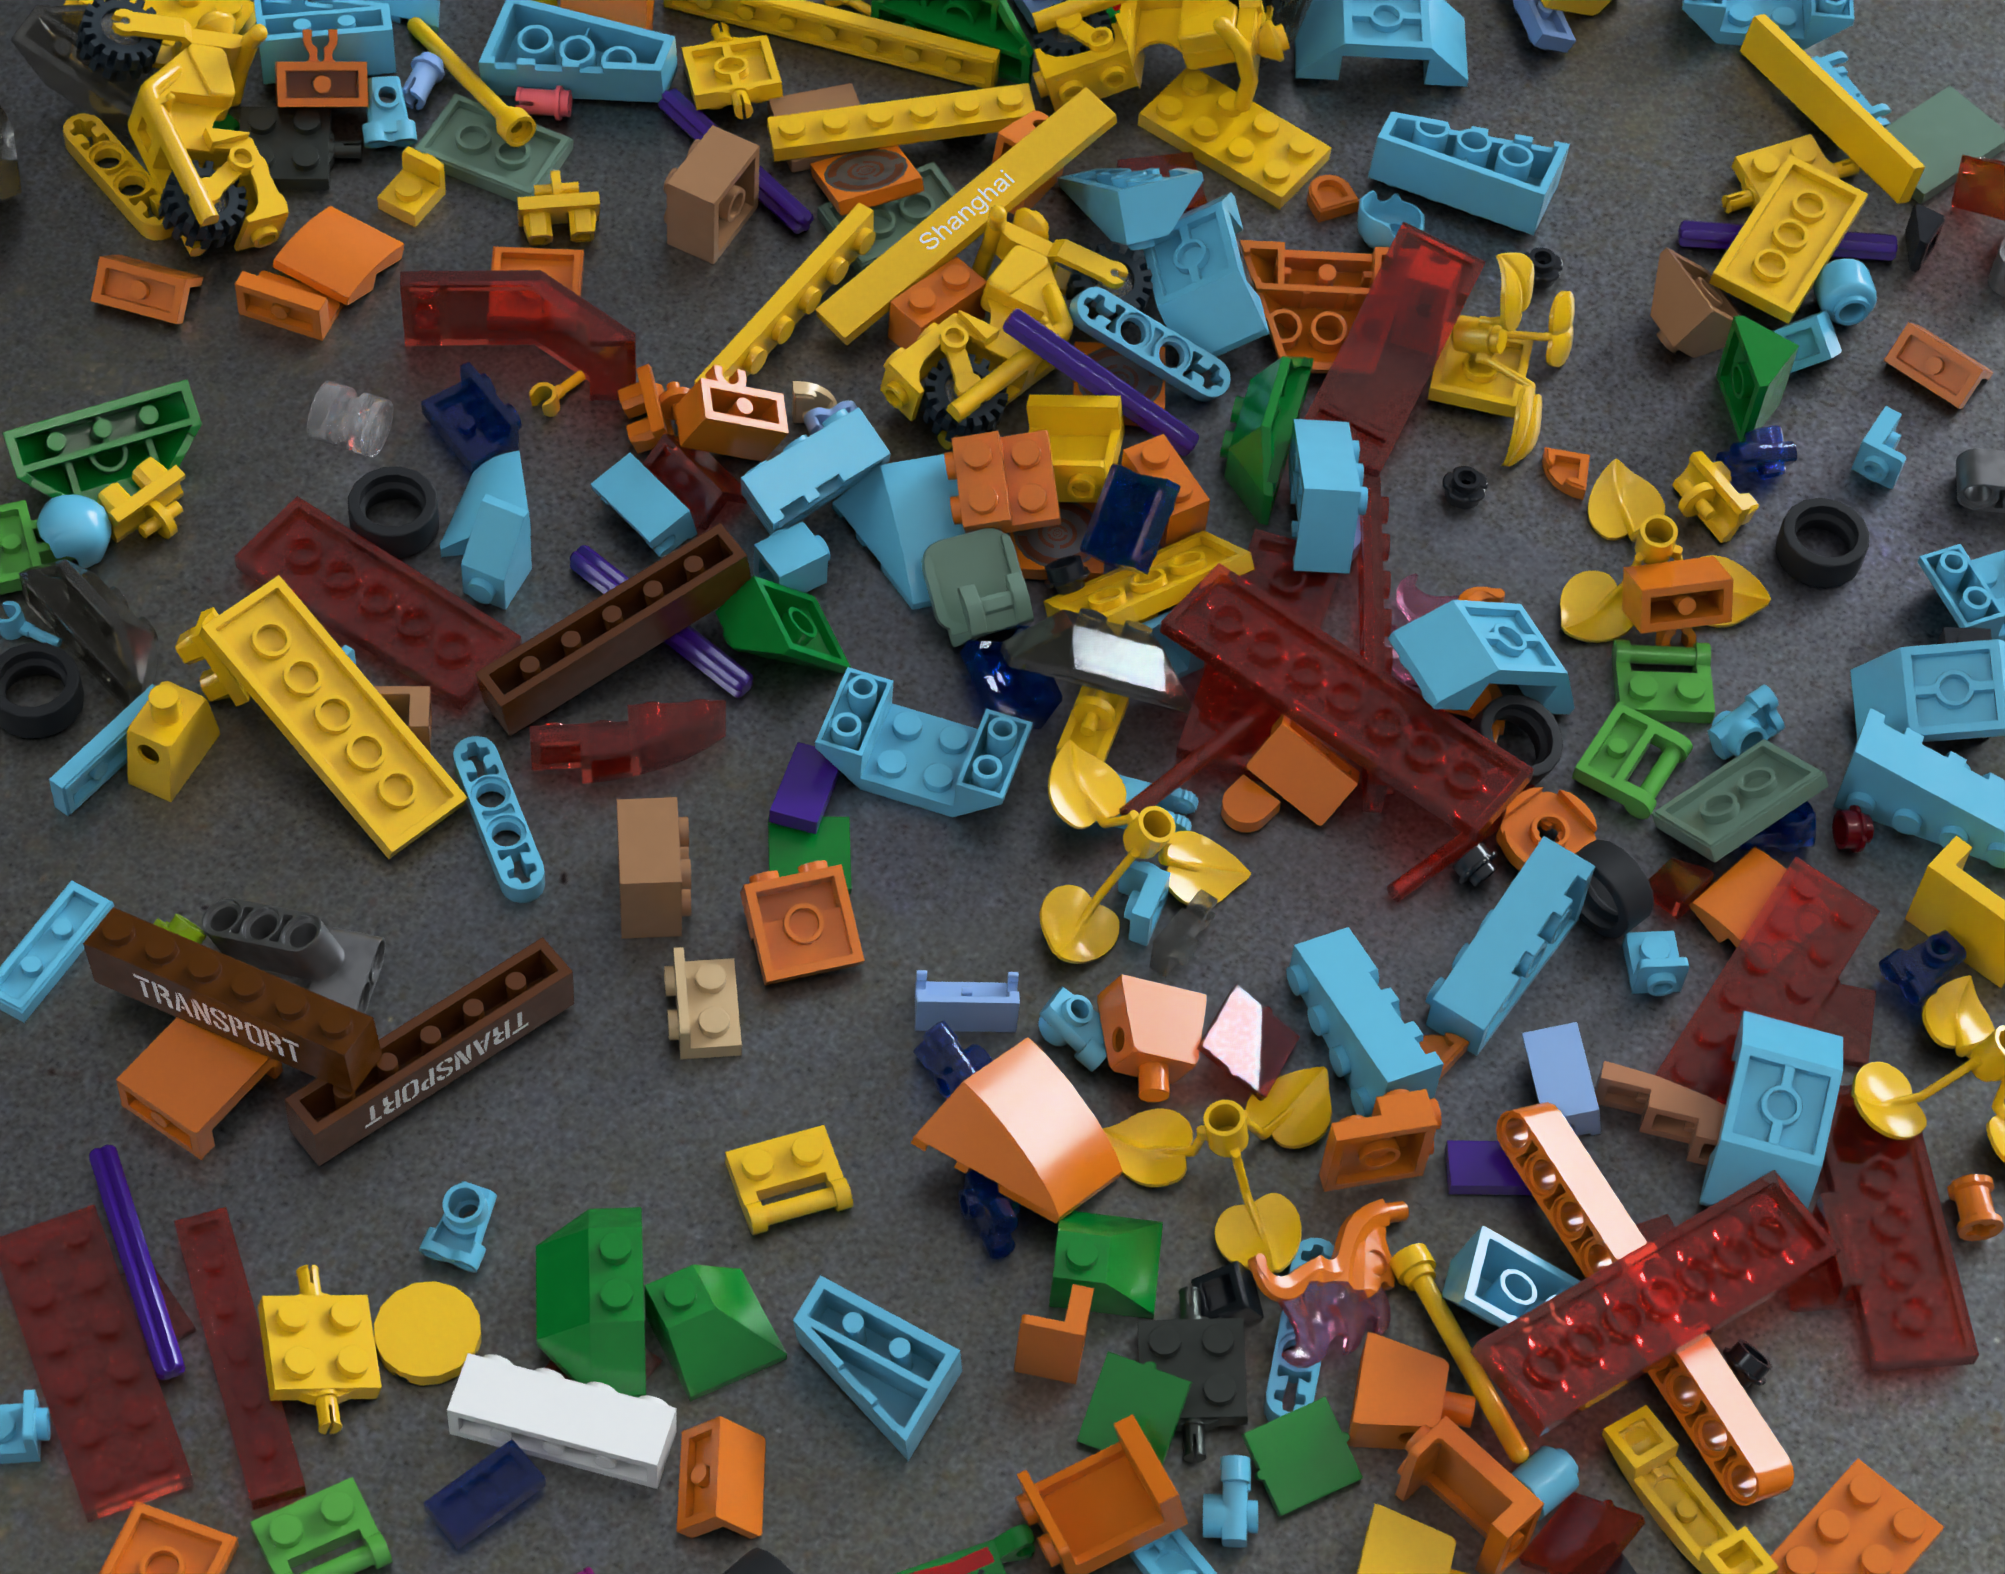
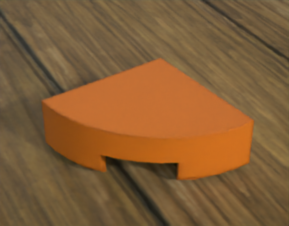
(1566, 471)
(1448, 1047)

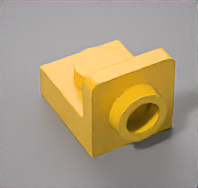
(415, 188)

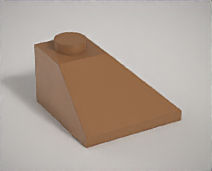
(1688, 308)

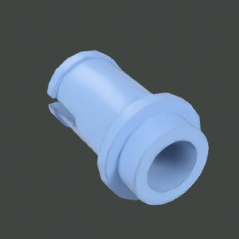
(426, 71)

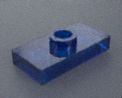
(484, 1494)

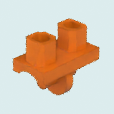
(658, 404)

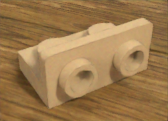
(706, 1007)

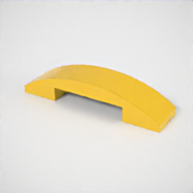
(1679, 1502)

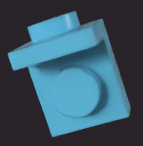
(1877, 452)
(1147, 894)
(1654, 962)
(23, 1429)

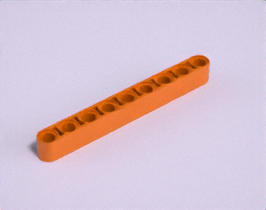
(1598, 1233)

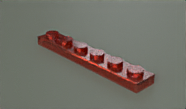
(238, 1358)

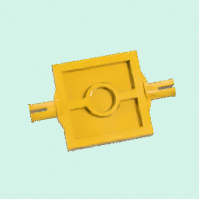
(732, 72)
(1760, 167)
(319, 1348)

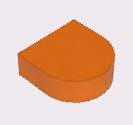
(1331, 198)
(1248, 806)

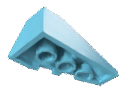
(1134, 204)
(1501, 1279)

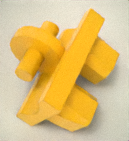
(558, 205)
(1711, 497)
(148, 509)
(217, 681)
(1094, 721)

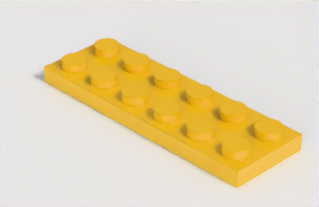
(333, 716)

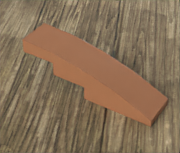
(1665, 1108)

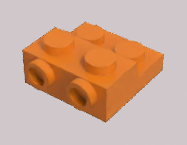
(1003, 481)
(801, 922)
(1384, 1146)

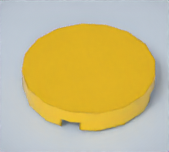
(427, 1332)

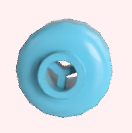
(1845, 291)

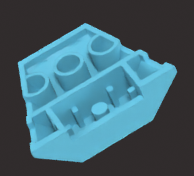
(899, 515)

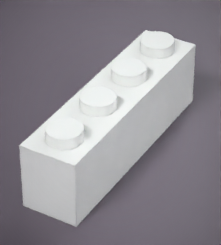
(563, 1419)

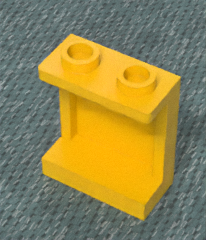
(1084, 440)
(1964, 908)

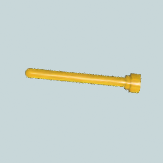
(512, 123)
(1415, 1269)

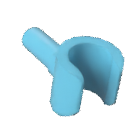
(17, 626)

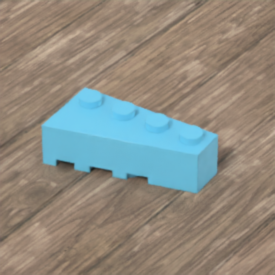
(1359, 1020)

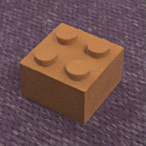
(712, 194)
(653, 867)

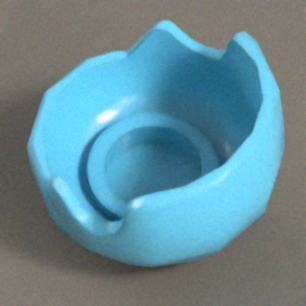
(1381, 220)
(75, 528)

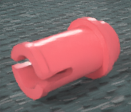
(545, 101)

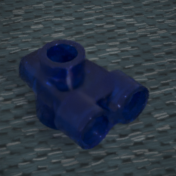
(1761, 453)
(1789, 832)
(1923, 966)
(947, 1059)
(992, 1212)

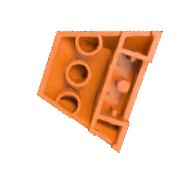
(1310, 296)
(1025, 1132)

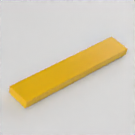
(1832, 109)

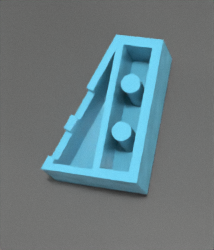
(361, 26)
(813, 470)
(1327, 494)
(878, 1361)

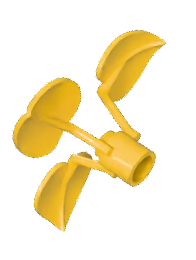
(1486, 337)
(1631, 506)
(1088, 791)
(1953, 1021)
(1296, 1114)

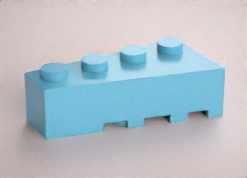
(583, 53)
(1469, 169)
(1923, 791)
(1511, 945)

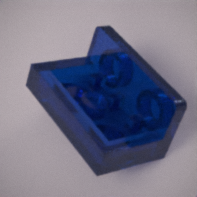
(473, 419)
(1129, 519)
(1007, 688)

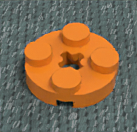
(1535, 809)

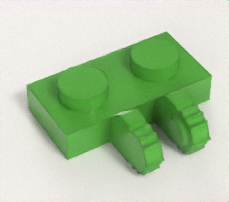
(19, 545)

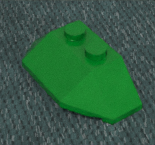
(975, 21)
(1263, 432)
(105, 442)
(594, 1299)

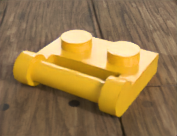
(783, 1167)

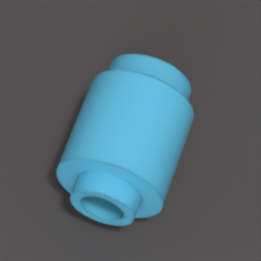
(1549, 1476)

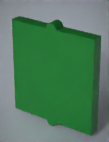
(792, 847)
(1135, 1389)
(1302, 1456)

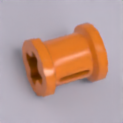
(1975, 1207)

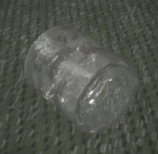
(343, 416)

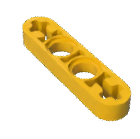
(114, 179)

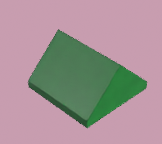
(1754, 373)

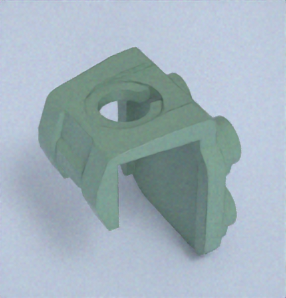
(976, 585)

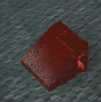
(1678, 885)

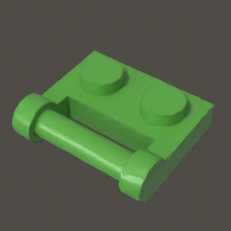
(1665, 694)
(1619, 750)
(320, 1526)

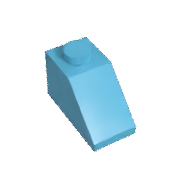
(497, 553)

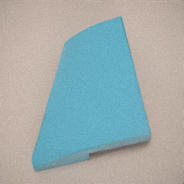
(497, 477)

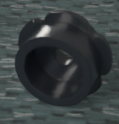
(1545, 267)
(1463, 495)
(1066, 574)
(1476, 865)
(1747, 1363)

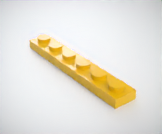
(898, 122)
(798, 295)

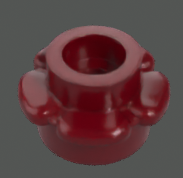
(1852, 829)

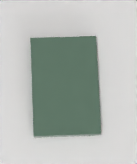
(1940, 134)
(474, 152)
(896, 217)
(1739, 800)

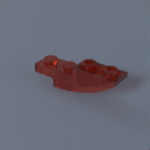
(647, 742)

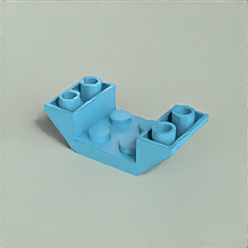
(1801, 20)
(1383, 30)
(1203, 281)
(1969, 587)
(1479, 643)
(1935, 690)
(918, 754)
(1776, 1108)

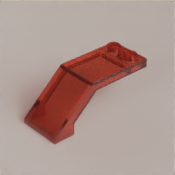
(519, 310)
(1396, 341)

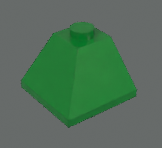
(780, 626)
(1111, 1256)
(711, 1327)

